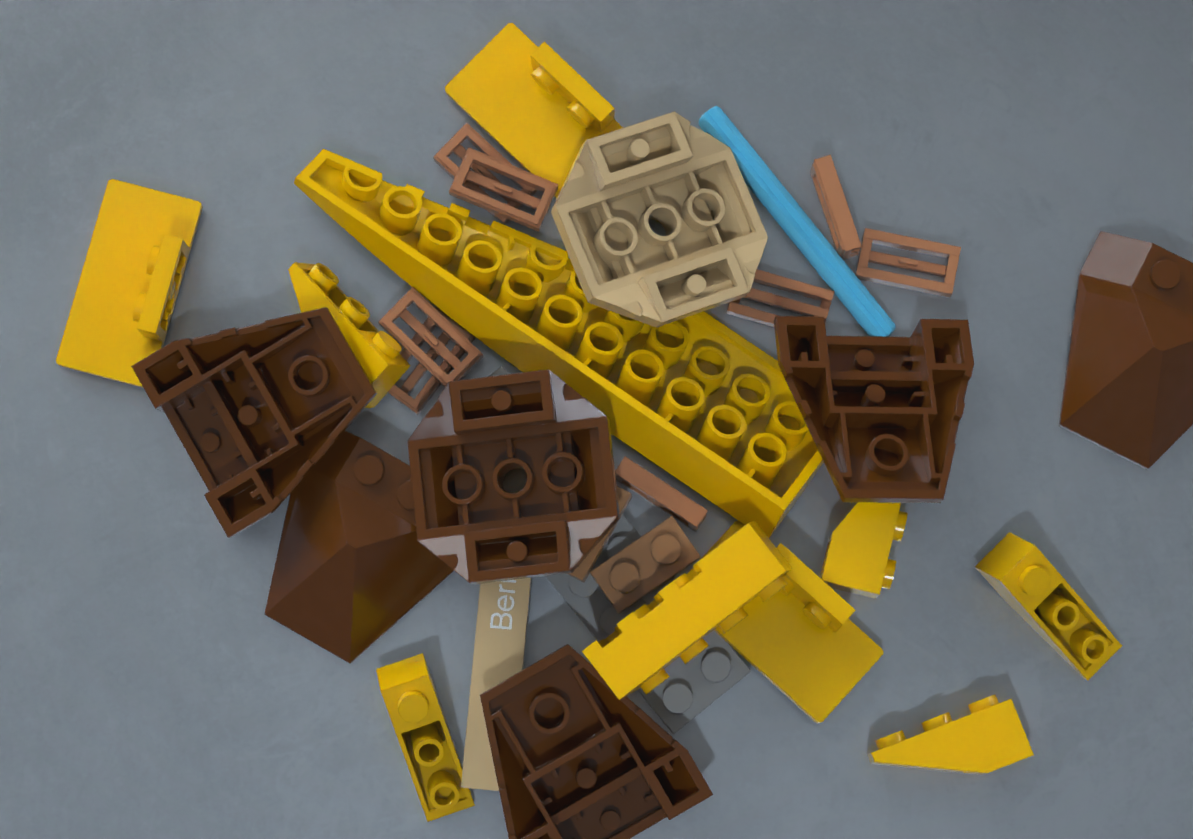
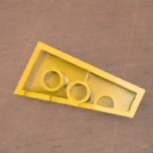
(688, 611)

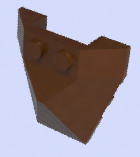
(1131, 350)
(880, 404)
(257, 406)
(351, 551)
(580, 758)

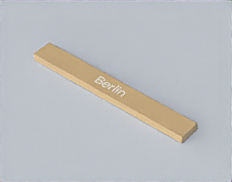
(496, 657)

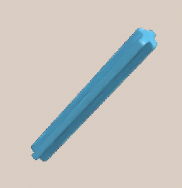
(799, 227)

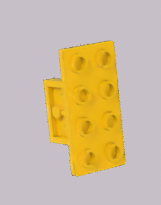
(531, 103)
(128, 281)
(803, 639)

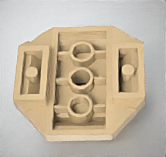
(685, 183)

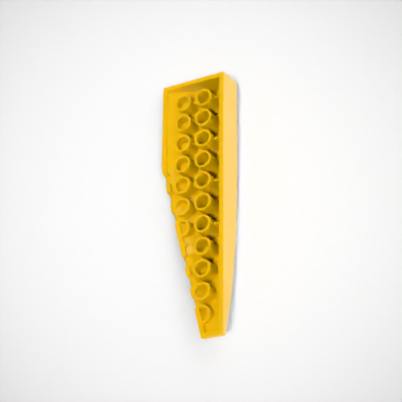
(675, 393)

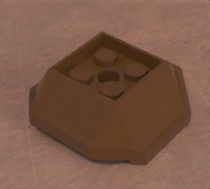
(503, 425)

